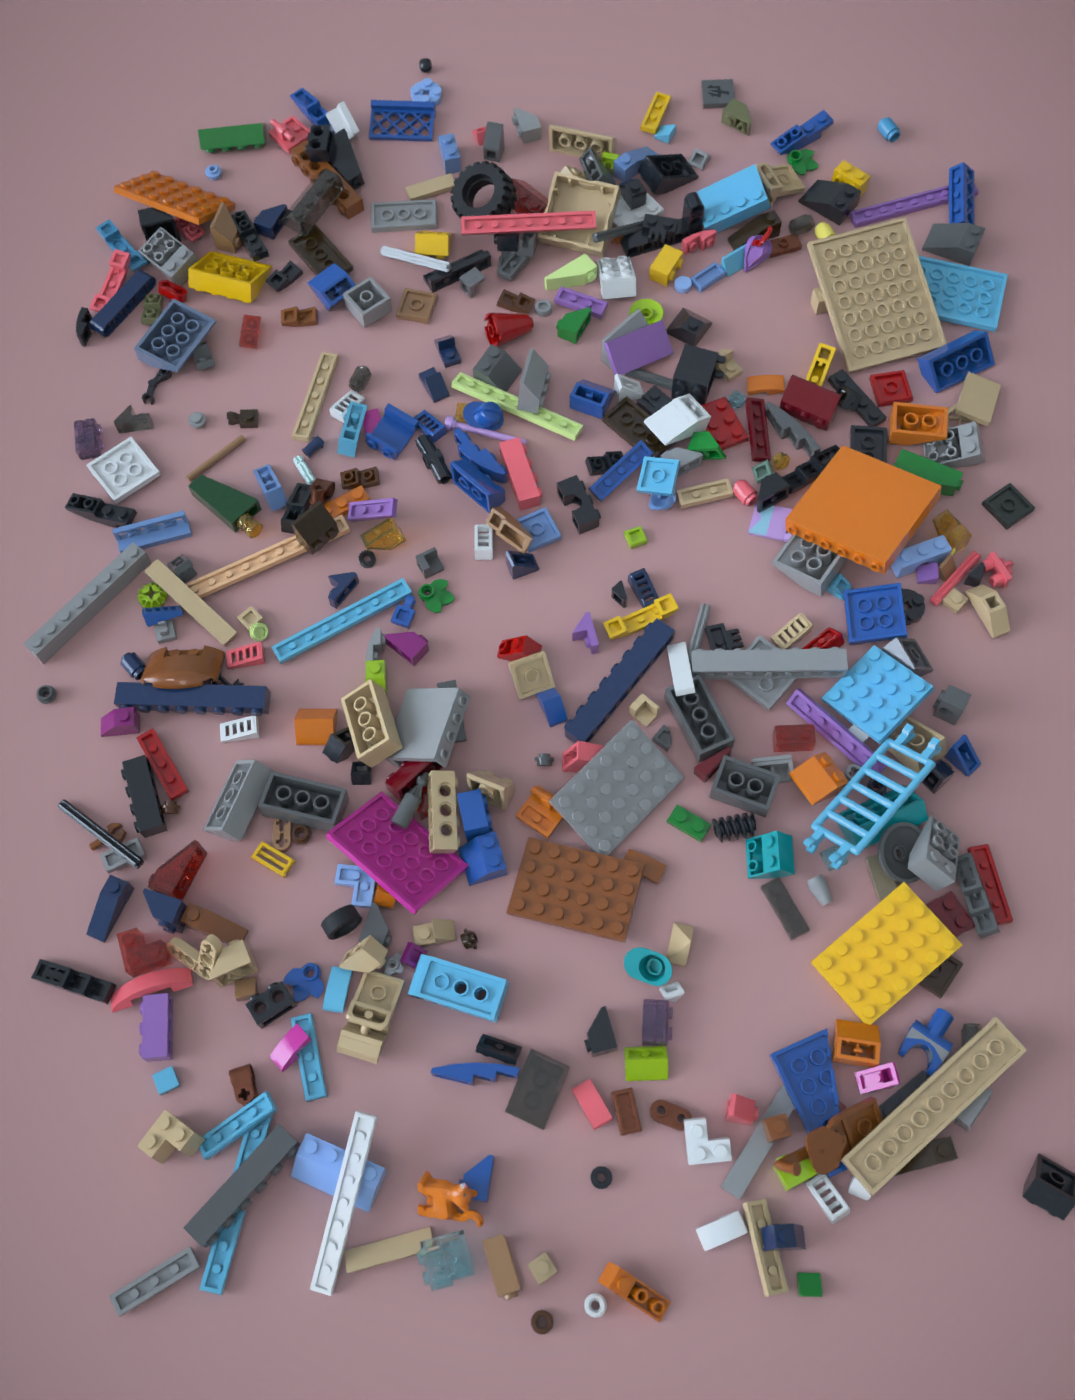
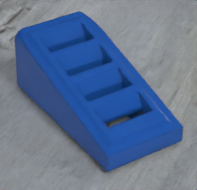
(437, 433)
(158, 614)

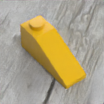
(821, 364)

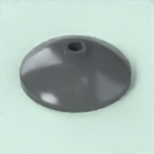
(900, 839)

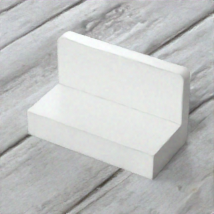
(341, 118)

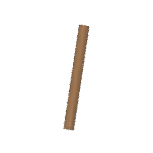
(215, 458)

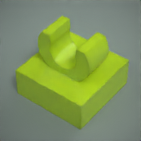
(608, 160)

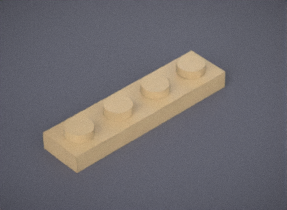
(768, 1262)

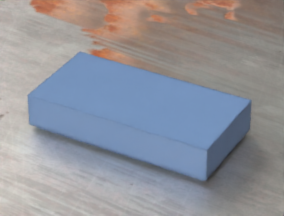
(708, 277)

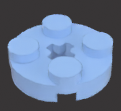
(429, 87)

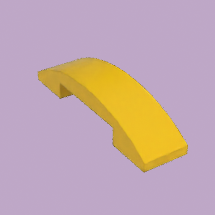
(637, 621)

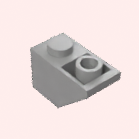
(527, 126)

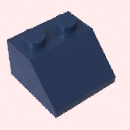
(166, 910)

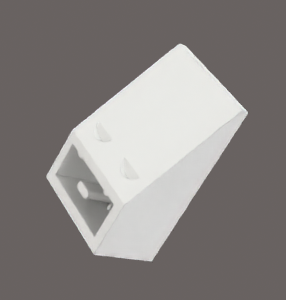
(616, 277)
(678, 420)

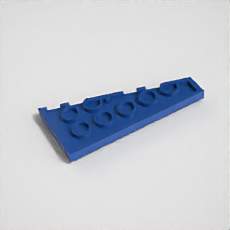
(810, 1082)

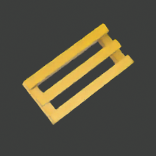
(286, 868)

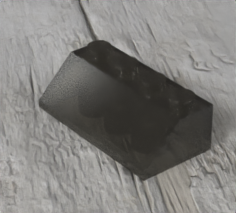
(313, 202)

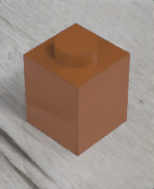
(776, 1128)

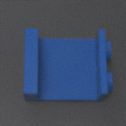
(392, 432)

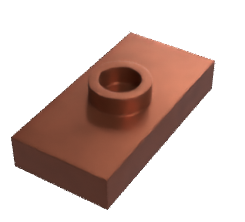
(785, 245)
(626, 1111)

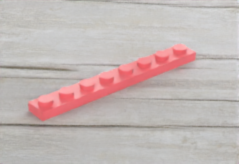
(528, 222)

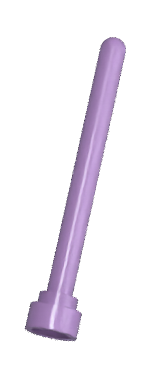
(452, 424)

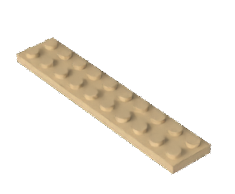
(933, 1106)

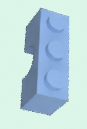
(928, 551)

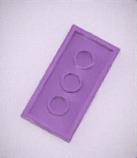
(638, 348)

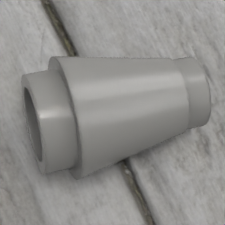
(820, 889)

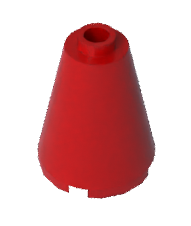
(506, 327)

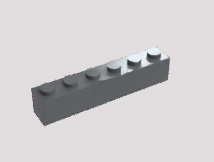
(241, 1186)

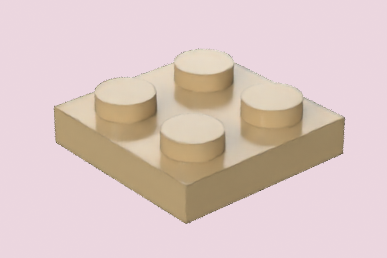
(531, 675)

